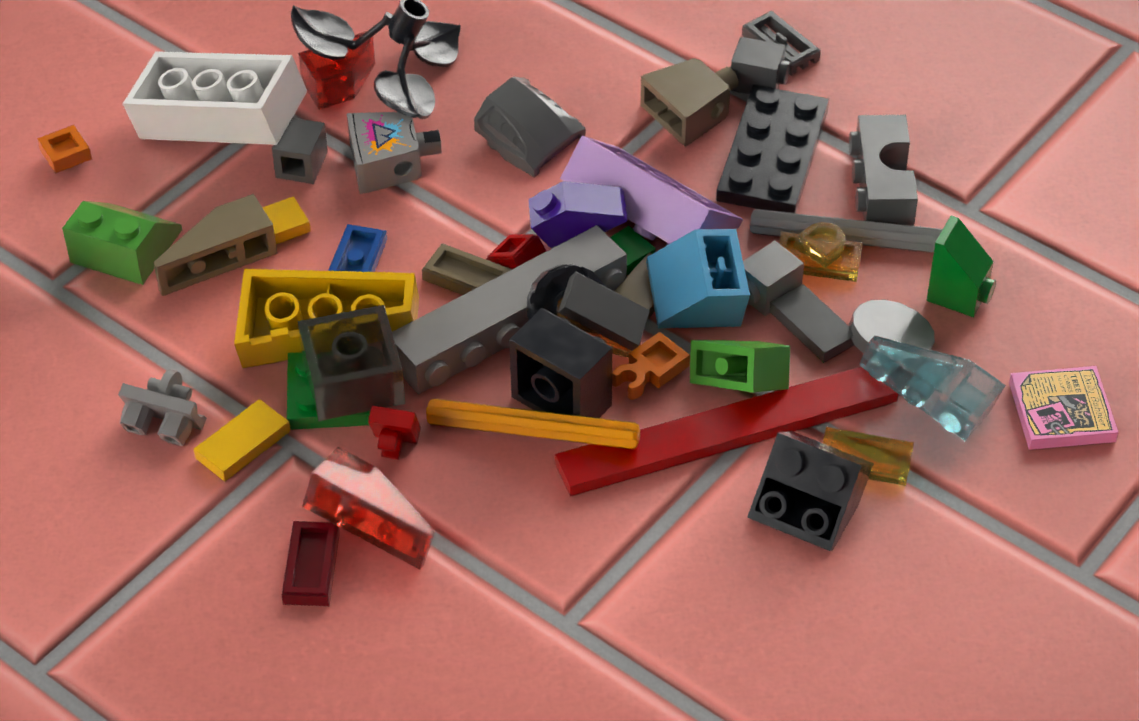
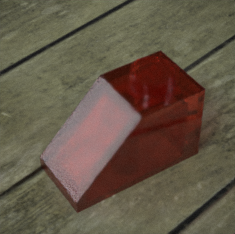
(336, 80)

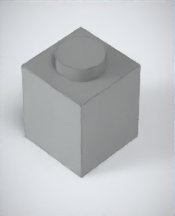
(771, 274)

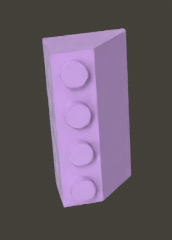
(652, 198)

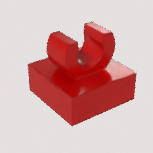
(393, 429)

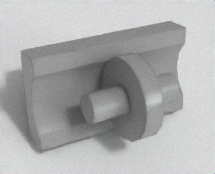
(162, 400)

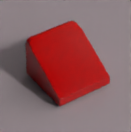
(517, 250)

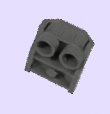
(525, 125)

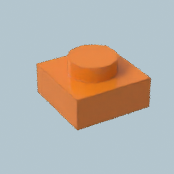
(64, 148)

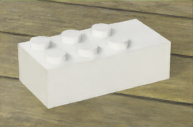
(215, 97)

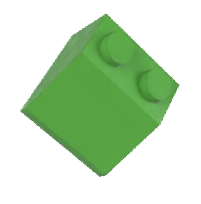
(117, 240)

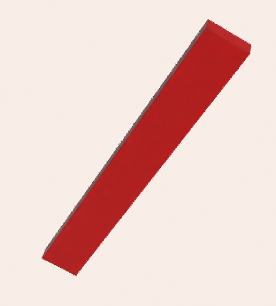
(724, 429)

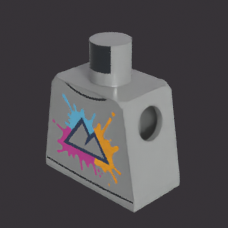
(388, 149)

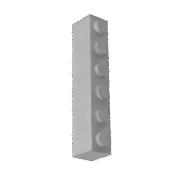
(488, 316)

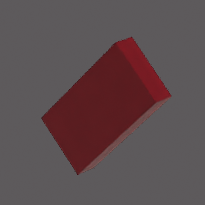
(310, 563)

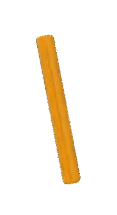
(533, 423)

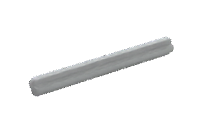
(866, 232)

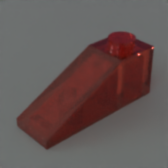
(369, 506)

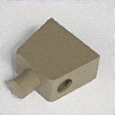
(688, 98)

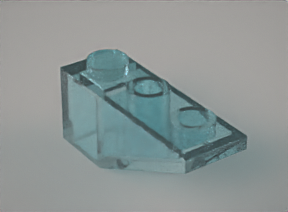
(938, 383)

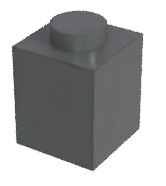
(759, 64)
(300, 151)

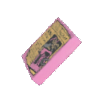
(1063, 407)

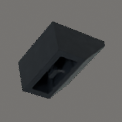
(809, 489)

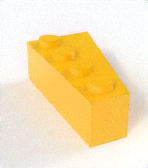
(279, 298)

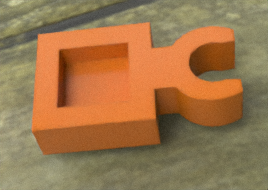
(653, 362)

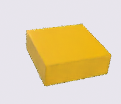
(287, 219)

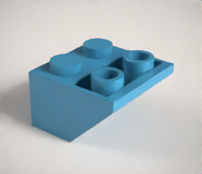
(699, 281)

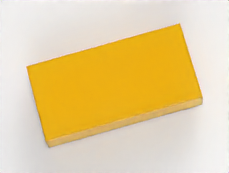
(242, 440)

